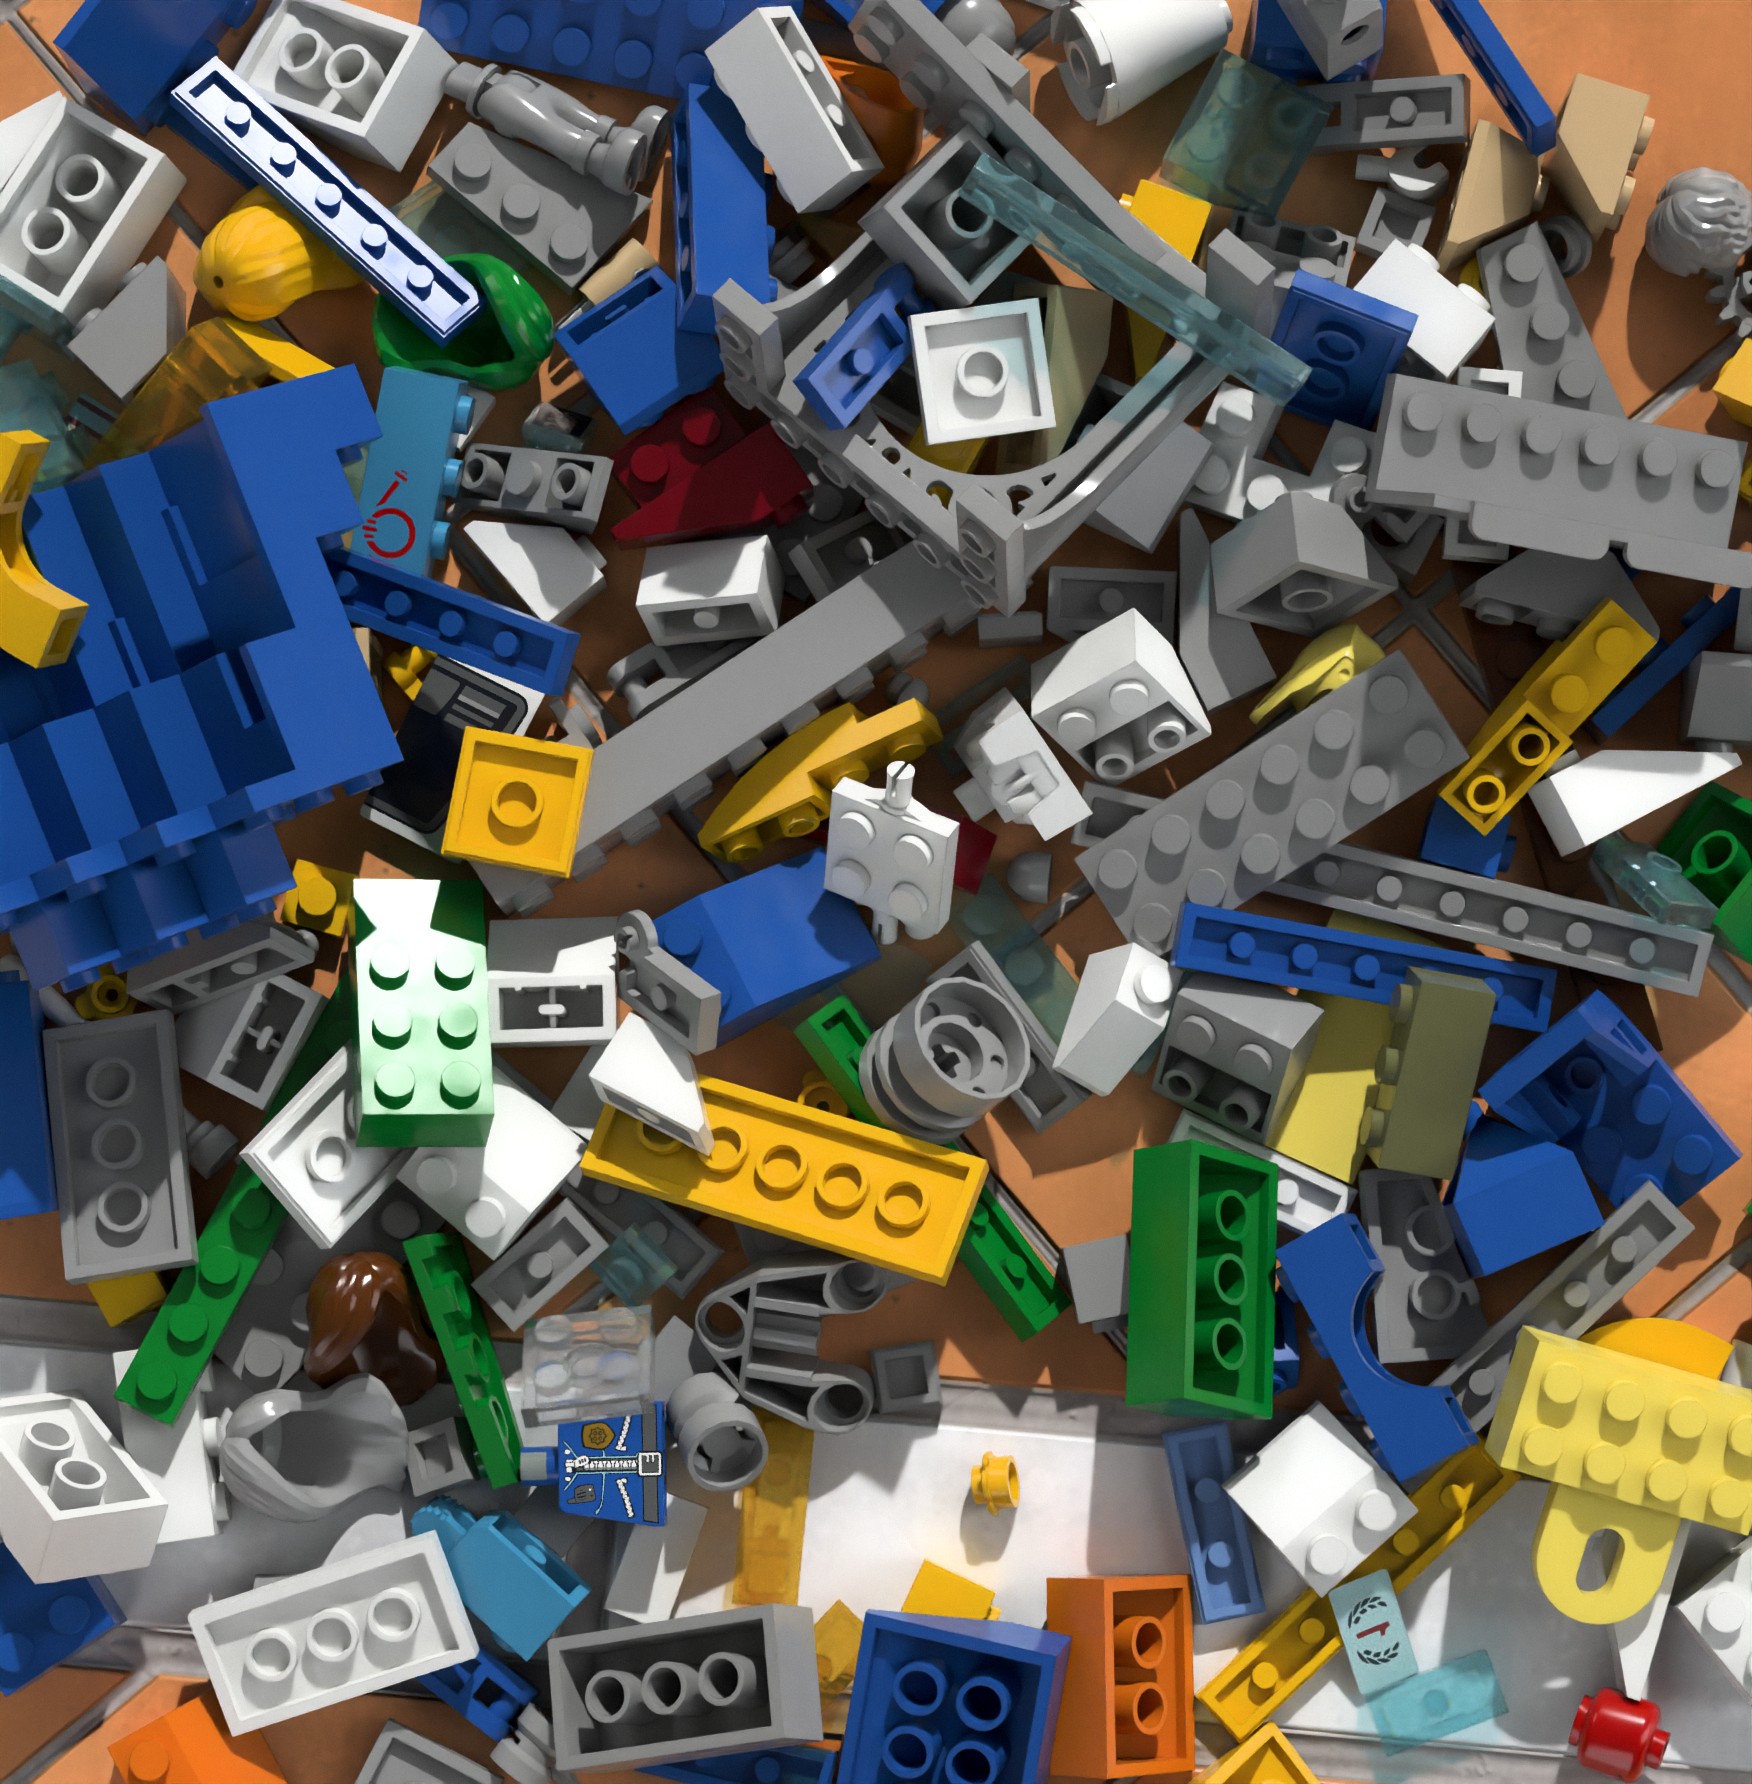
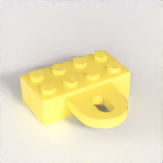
(1624, 1453)

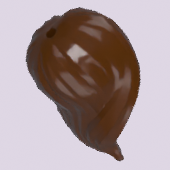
(369, 1321)

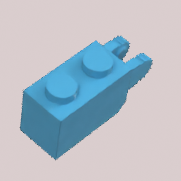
(504, 1573)

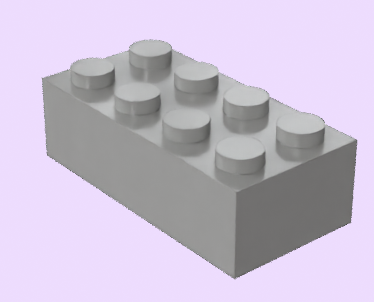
(685, 1689)

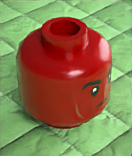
(1618, 1735)

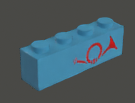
(413, 469)

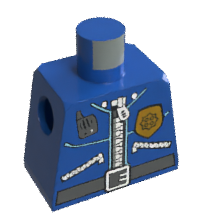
(606, 1468)

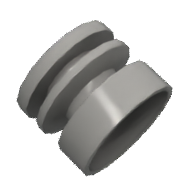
(944, 1060)

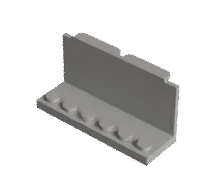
(1561, 478)

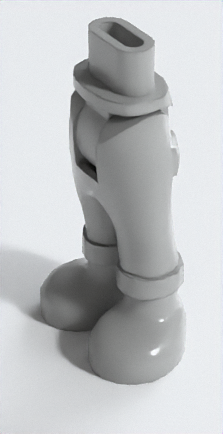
(562, 125)

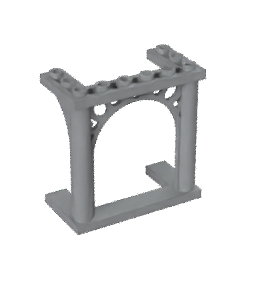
(978, 533)

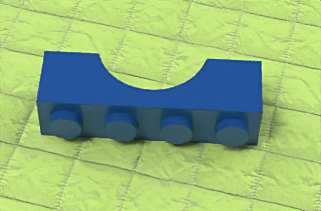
(1333, 1278)

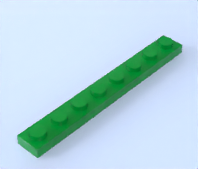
(228, 1255)

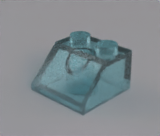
(35, 404)

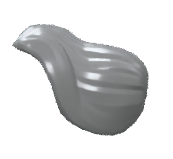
(316, 1450)

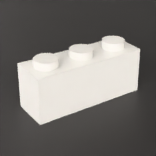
(793, 109)
(180, 1460)

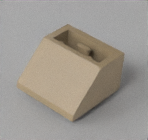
(1597, 141)

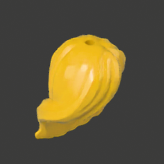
(265, 260)

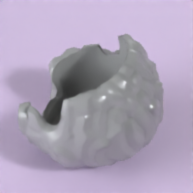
(1699, 222)

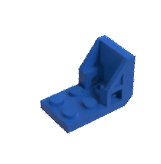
(1612, 1104)

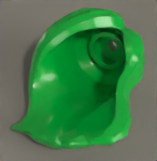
(494, 351)

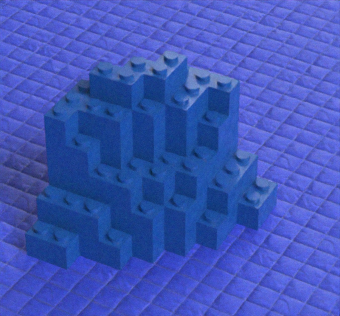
(198, 686)

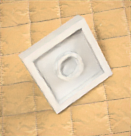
(981, 371)

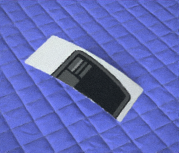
(420, 788)

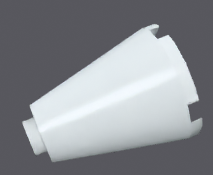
(1132, 48)

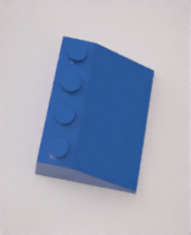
(141, 50)
(953, 1701)

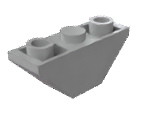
(535, 486)
(1554, 593)

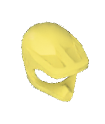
(1319, 670)

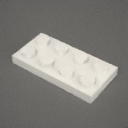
(333, 1633)

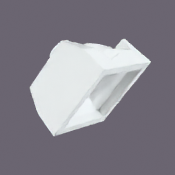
(1015, 770)

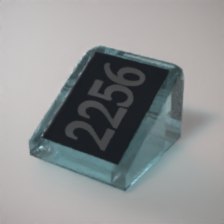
(559, 429)

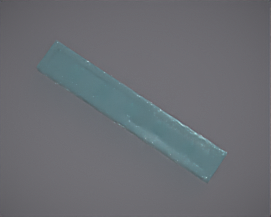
(1134, 280)

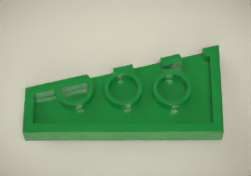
(466, 1342)

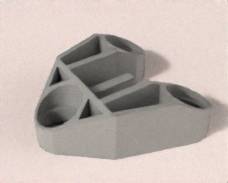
(775, 1352)

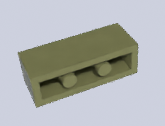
(1428, 1072)

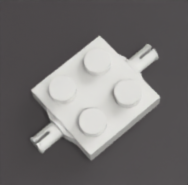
(891, 854)

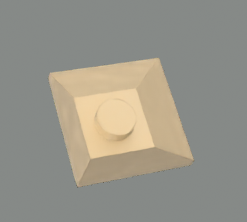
(1491, 195)

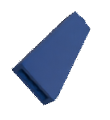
(25, 1122)

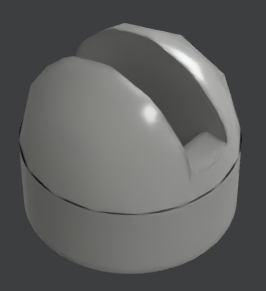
(1031, 876)

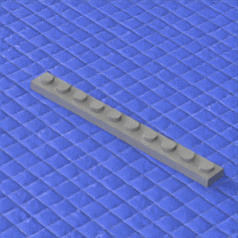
(1462, 905)

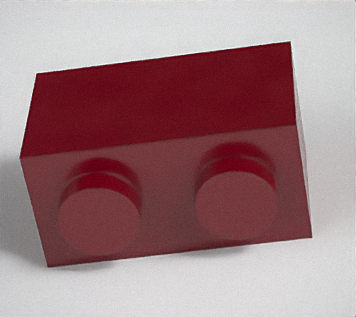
(675, 447)

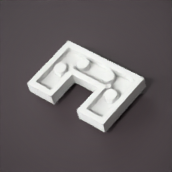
(1236, 479)

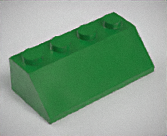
(1202, 1282)

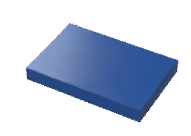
(1347, 343)

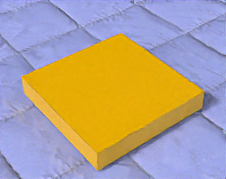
(518, 802)

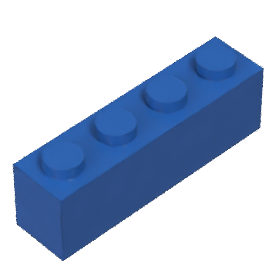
(717, 207)

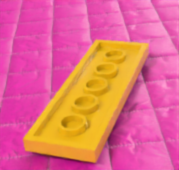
(803, 1178)

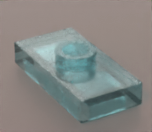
(1655, 883)

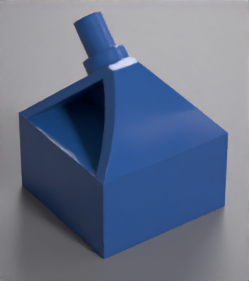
(1514, 1196)

